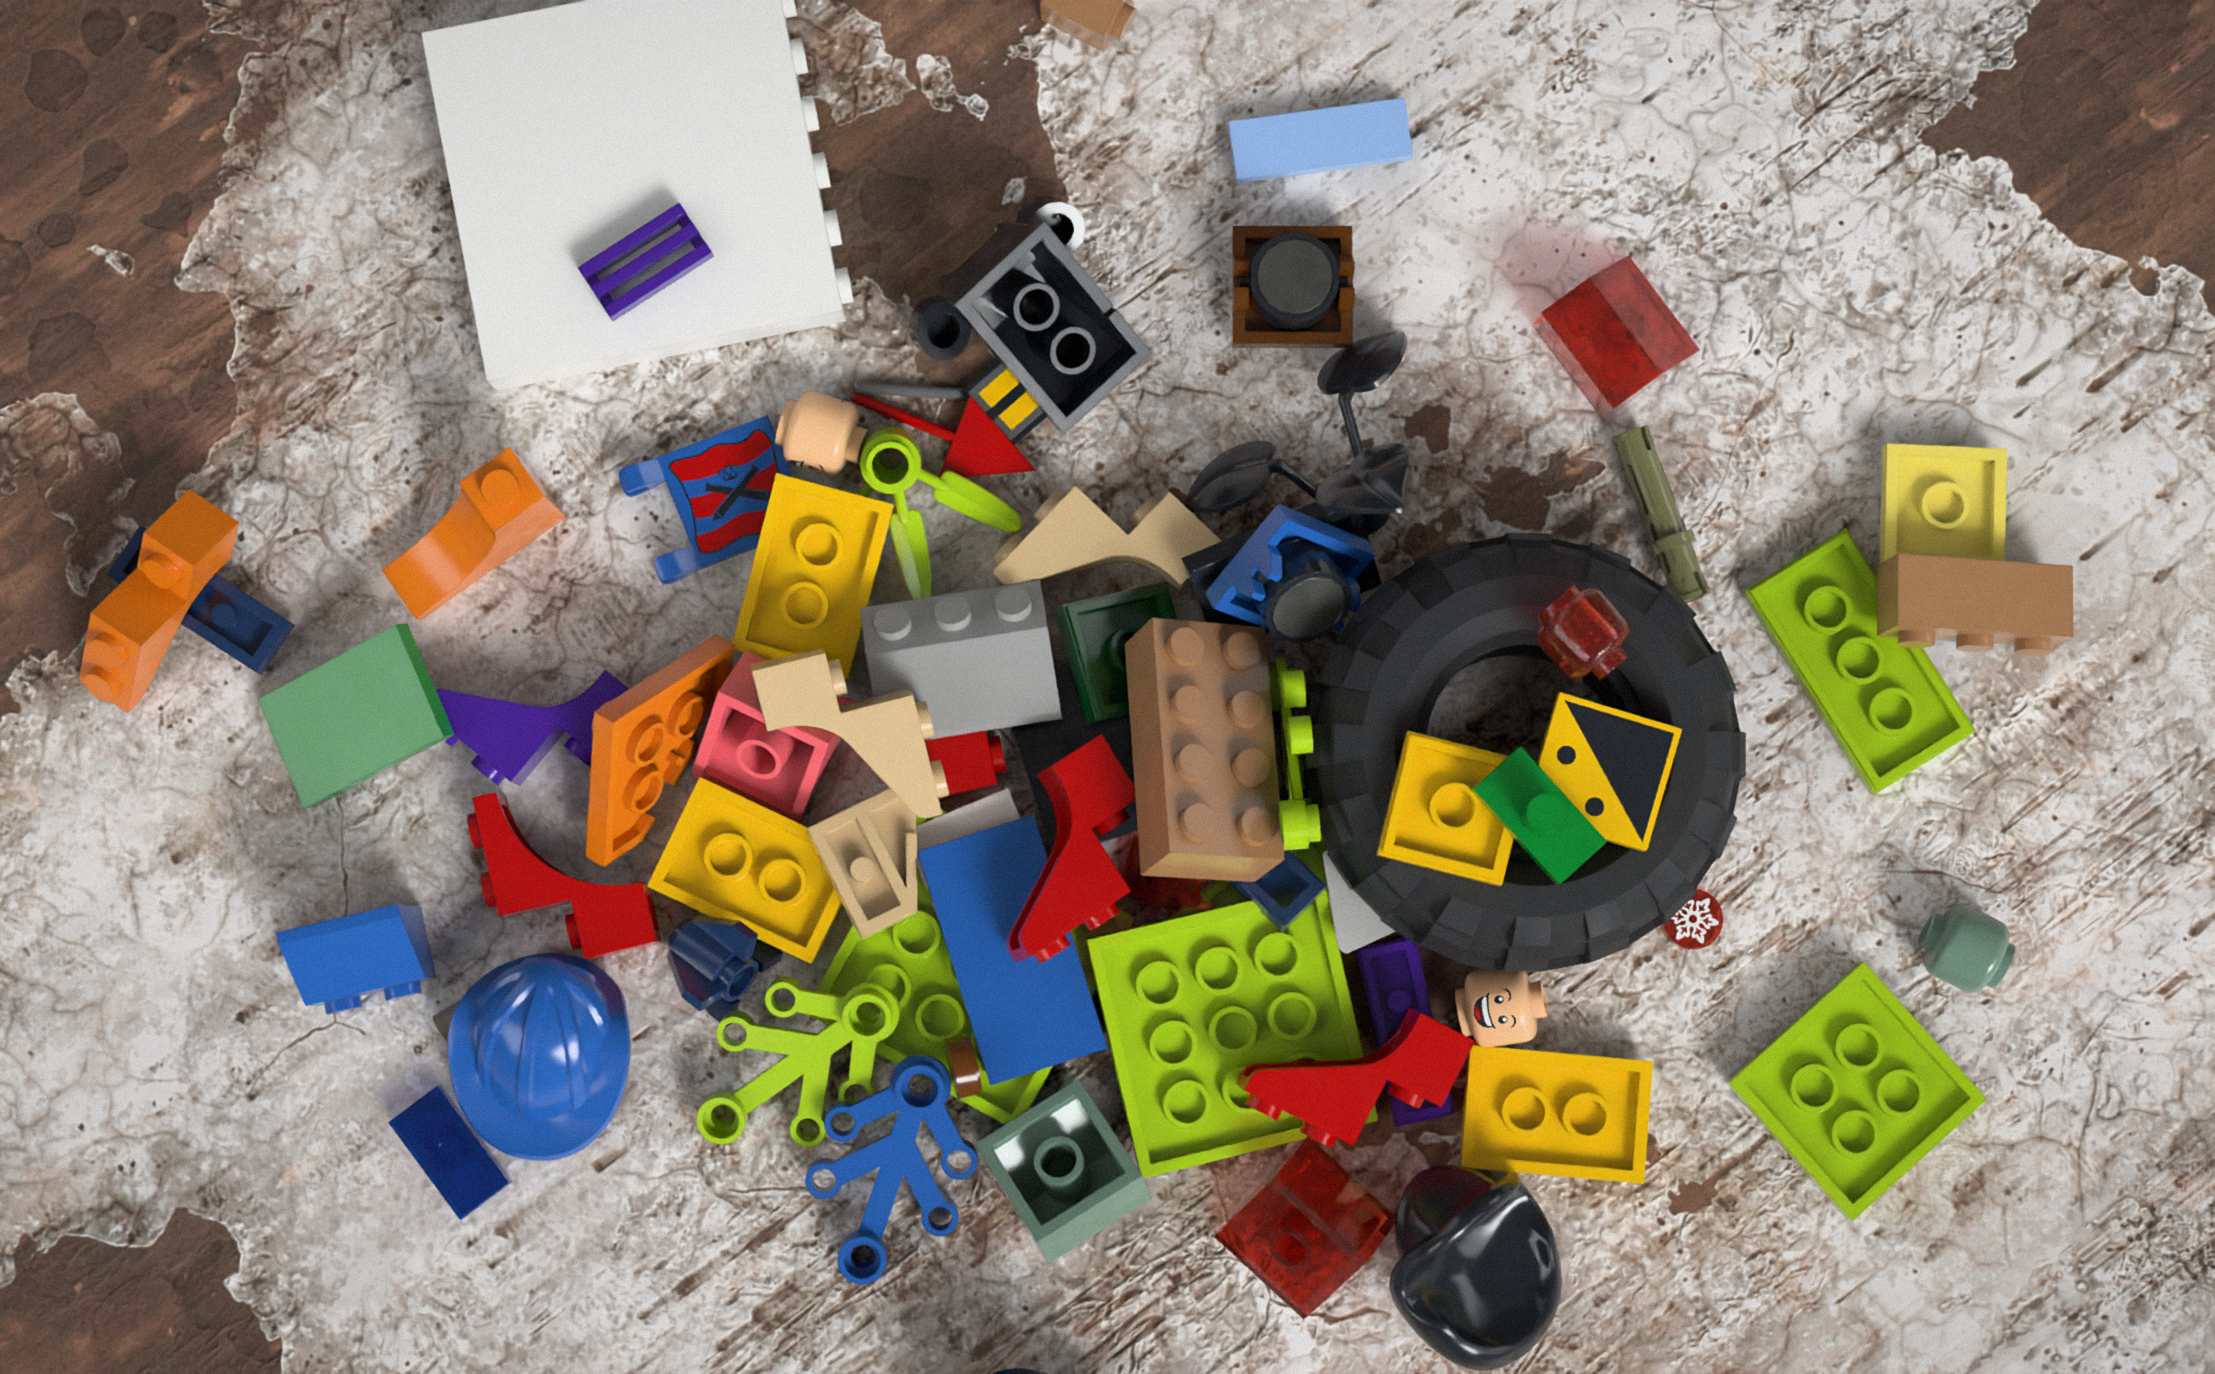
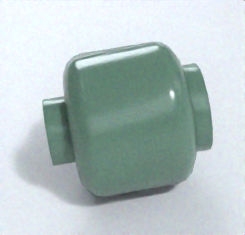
(1966, 948)

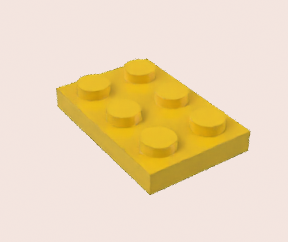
(812, 571)
(749, 868)
(1556, 1114)

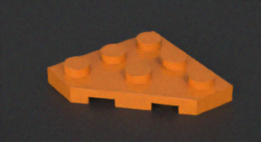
(646, 742)

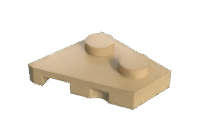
(871, 860)

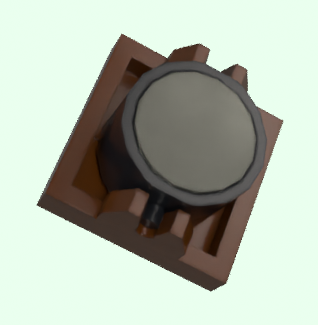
(1292, 287)

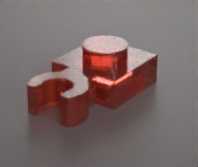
(1162, 891)

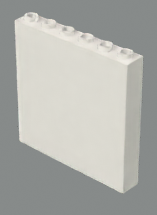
(600, 119)

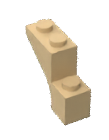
(1081, 537)
(882, 729)

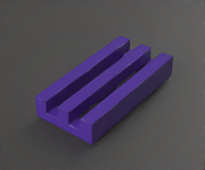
(632, 243)

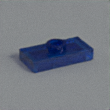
(450, 1152)

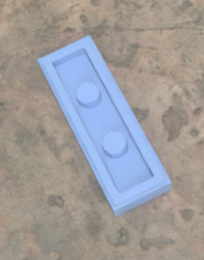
(1320, 140)

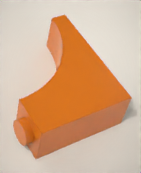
(493, 518)

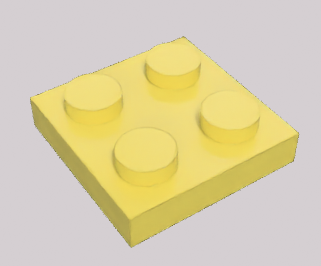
(1943, 501)

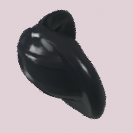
(1474, 1266)

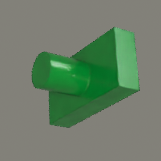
(1538, 816)

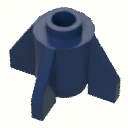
(717, 962)

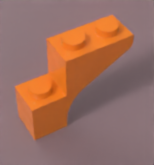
(141, 616)

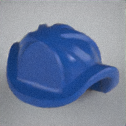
(540, 1055)

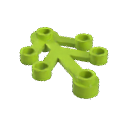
(1297, 816)
(805, 1054)

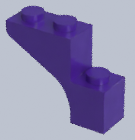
(516, 736)

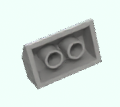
(968, 654)

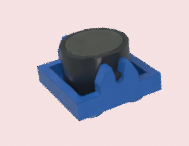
(1294, 577)

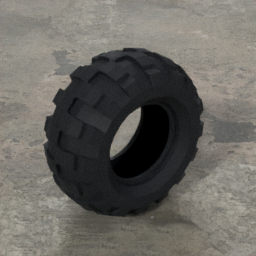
(1483, 605)

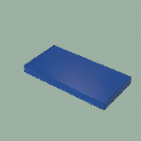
(1023, 1010)

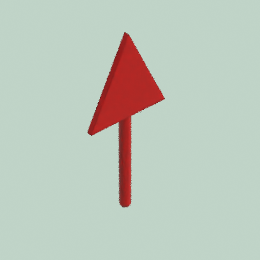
(975, 447)

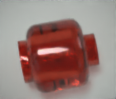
(1583, 633)

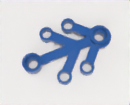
(894, 1156)

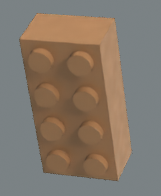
(1203, 751)

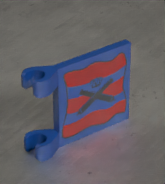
(718, 491)

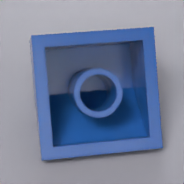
(359, 956)

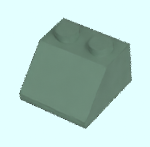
(1064, 1171)

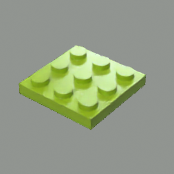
(1856, 1091)

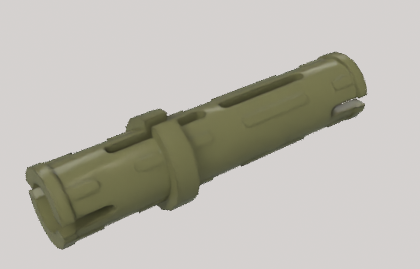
(1656, 503)

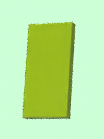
(1872, 694)

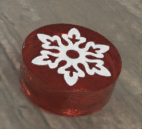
(1695, 923)

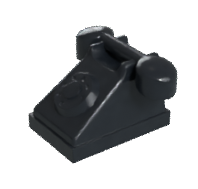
(1035, 314)

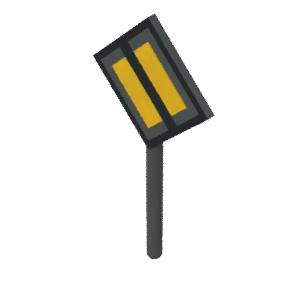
(993, 390)

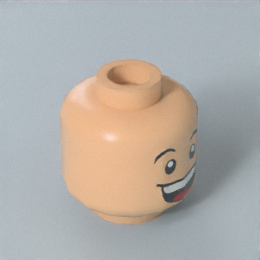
(820, 433)
(1500, 1007)

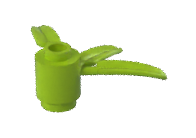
(907, 525)

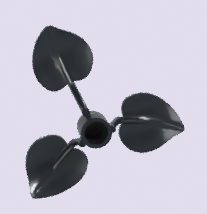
(1368, 486)

